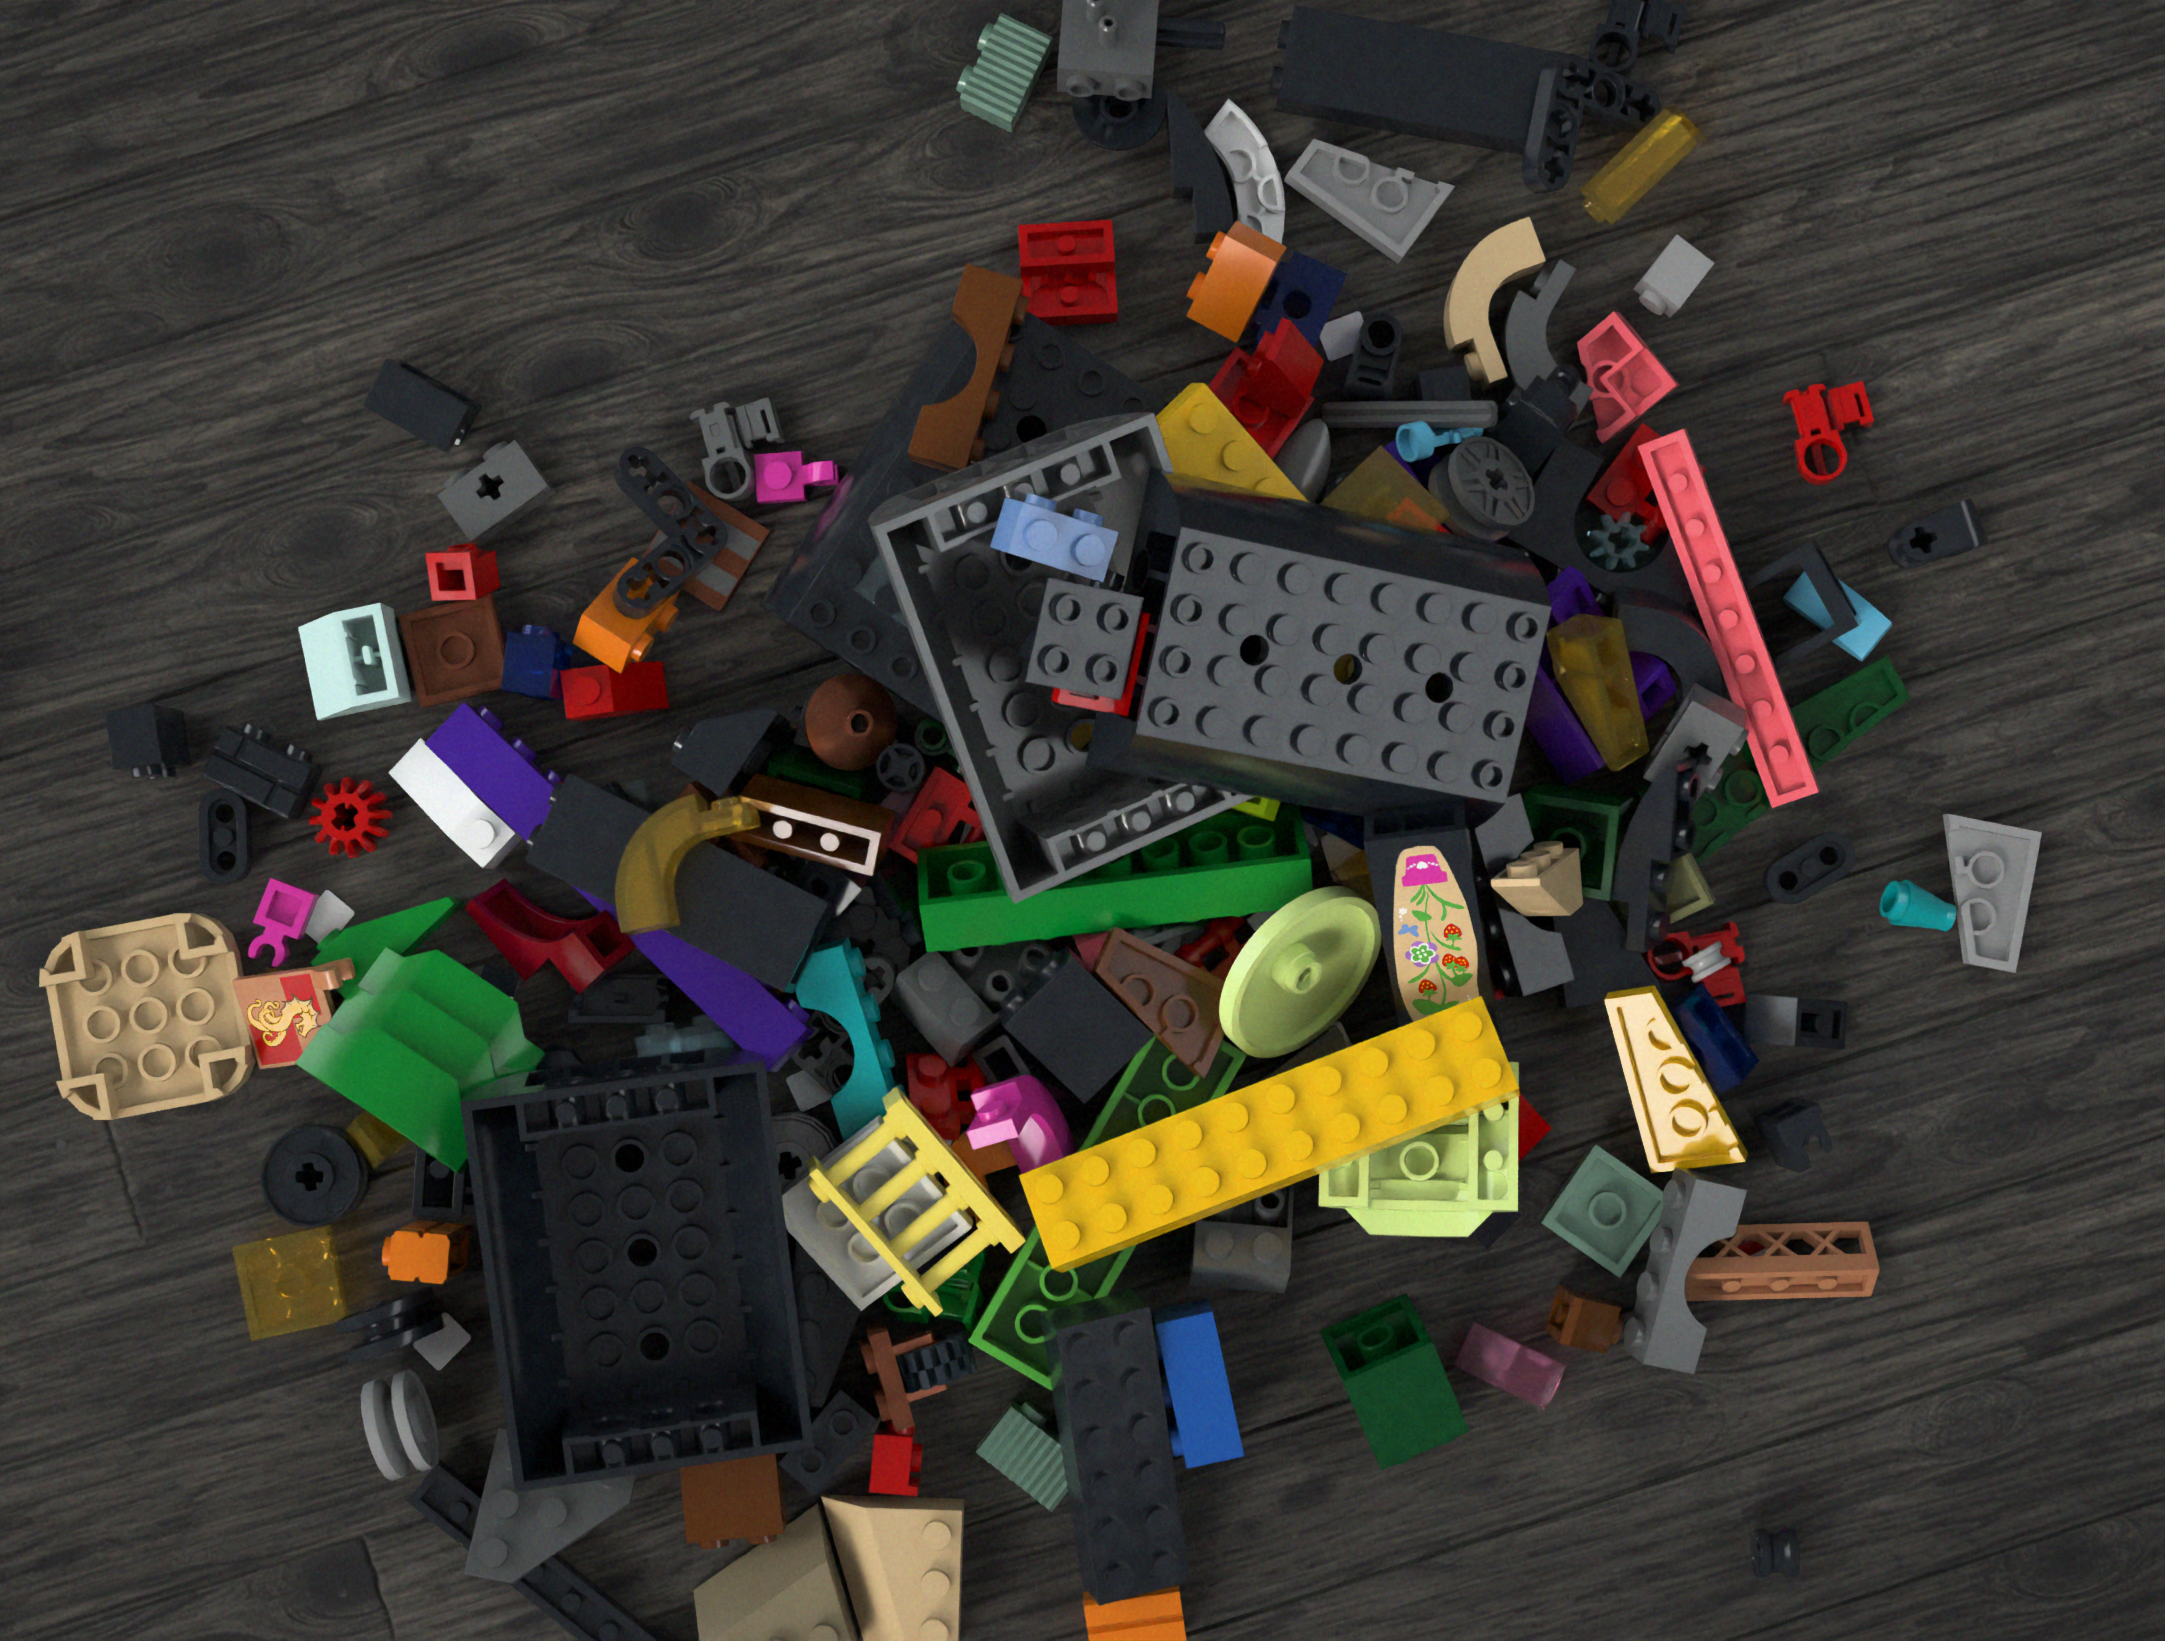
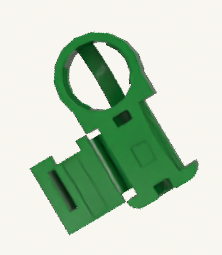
(954, 1294)

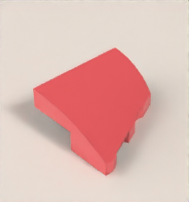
(1623, 375)

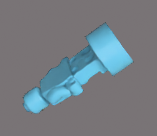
(1417, 440)

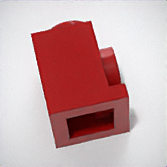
(462, 572)
(894, 1460)

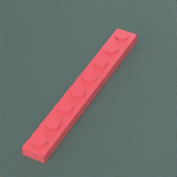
(1728, 617)

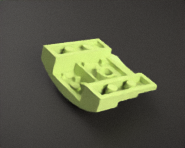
(1435, 1181)

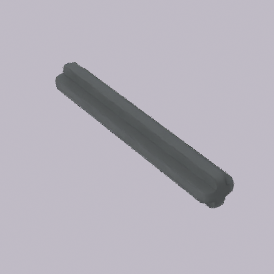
(1395, 413)

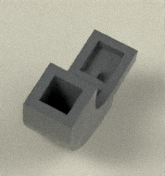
(1524, 333)

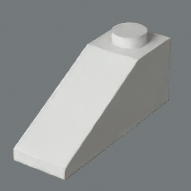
(455, 806)

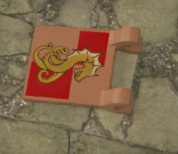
(289, 1008)

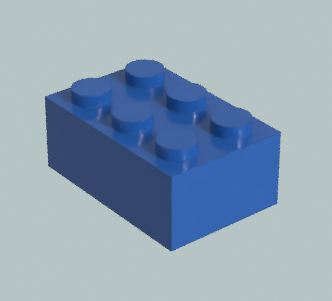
(1196, 1385)

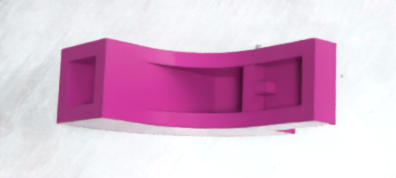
(1025, 1117)

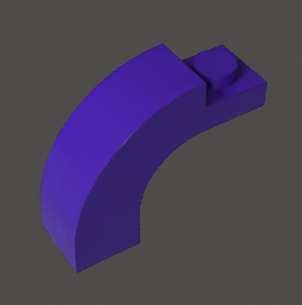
(1572, 595)

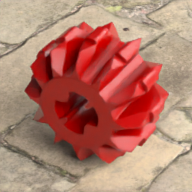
(366, 820)

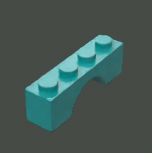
(835, 987)

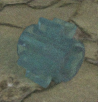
(1628, 533)

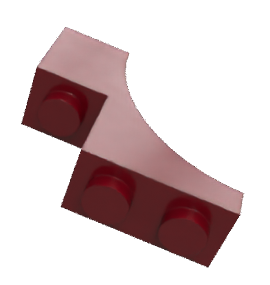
(536, 938)

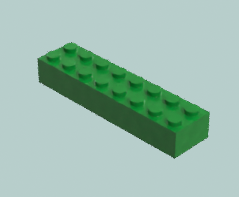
(1201, 872)

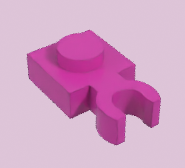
(285, 914)

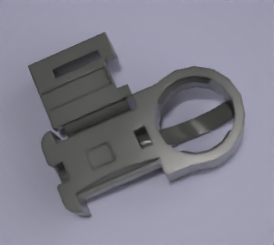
(733, 434)

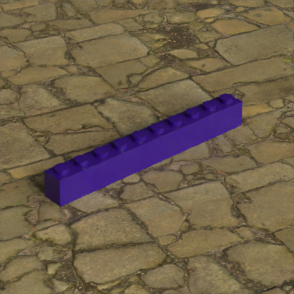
(520, 792)

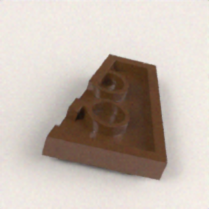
(1166, 996)

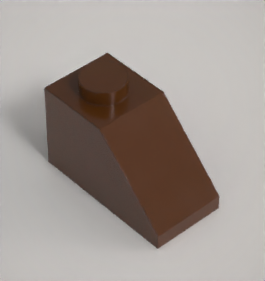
(1584, 1320)

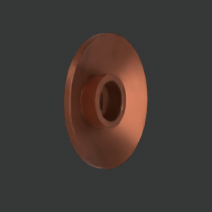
(830, 716)

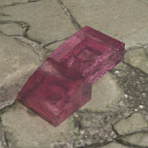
(1510, 1365)

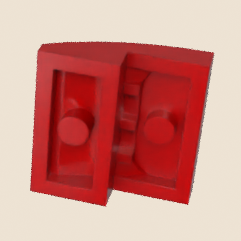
(1069, 271)

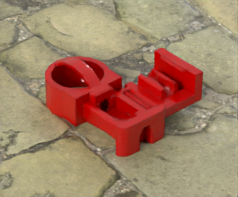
(1826, 414)
(1722, 981)

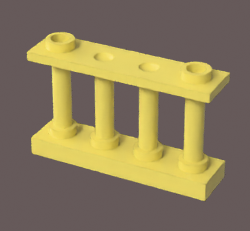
(931, 1157)

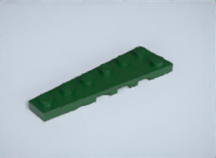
(1826, 727)

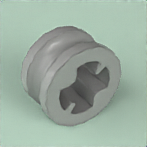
(1706, 961)

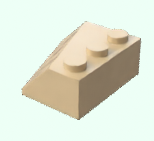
(901, 1564)

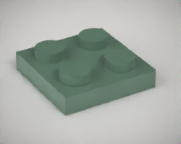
(1605, 1210)

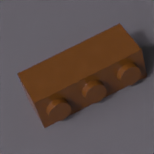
(817, 824)

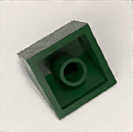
(1582, 820)

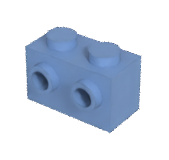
(1060, 541)

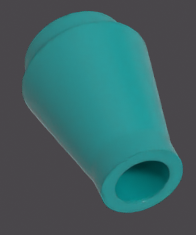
(1914, 907)

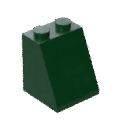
(1394, 1381)

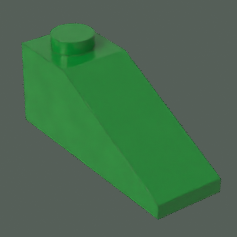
(400, 932)

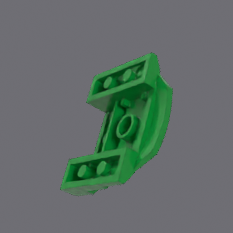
(417, 1044)

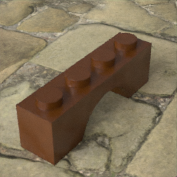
(987, 310)

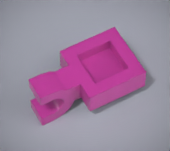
(785, 476)

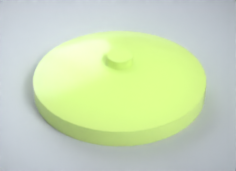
(1300, 972)

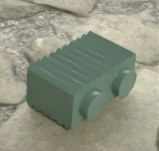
(1004, 72)
(1027, 1453)

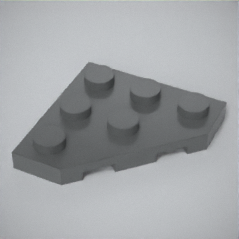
(531, 1526)

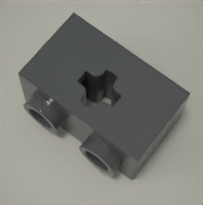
(521, 491)
(1699, 719)

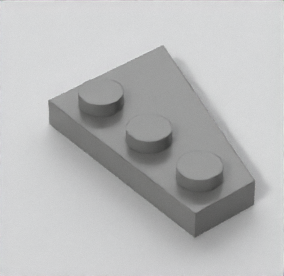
(1372, 200)
(1991, 887)

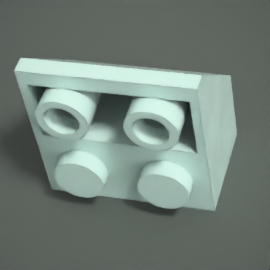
(355, 661)

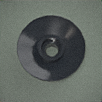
(1119, 134)

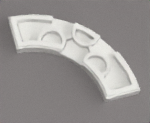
(1250, 170)

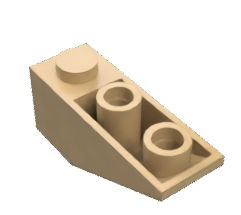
(1543, 881)

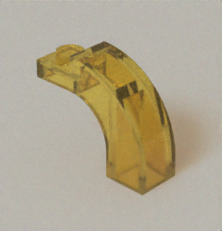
(652, 856)

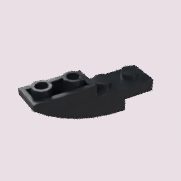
(1655, 837)

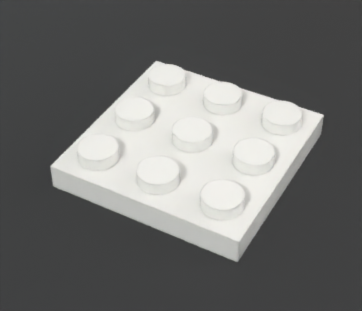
(836, 1241)

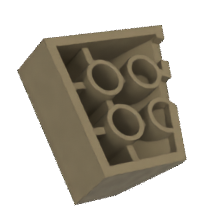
(779, 1591)

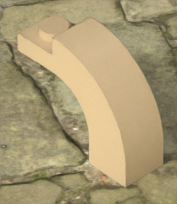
(1496, 260)

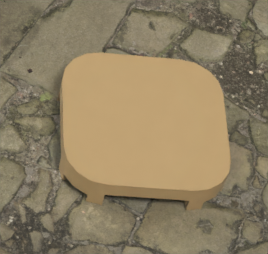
(148, 1015)

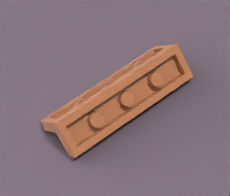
(1787, 1273)

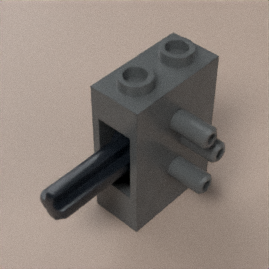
(1112, 44)

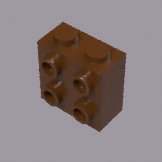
(734, 1501)

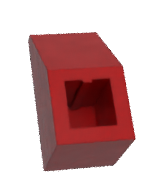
(1283, 370)

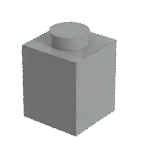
(1672, 277)

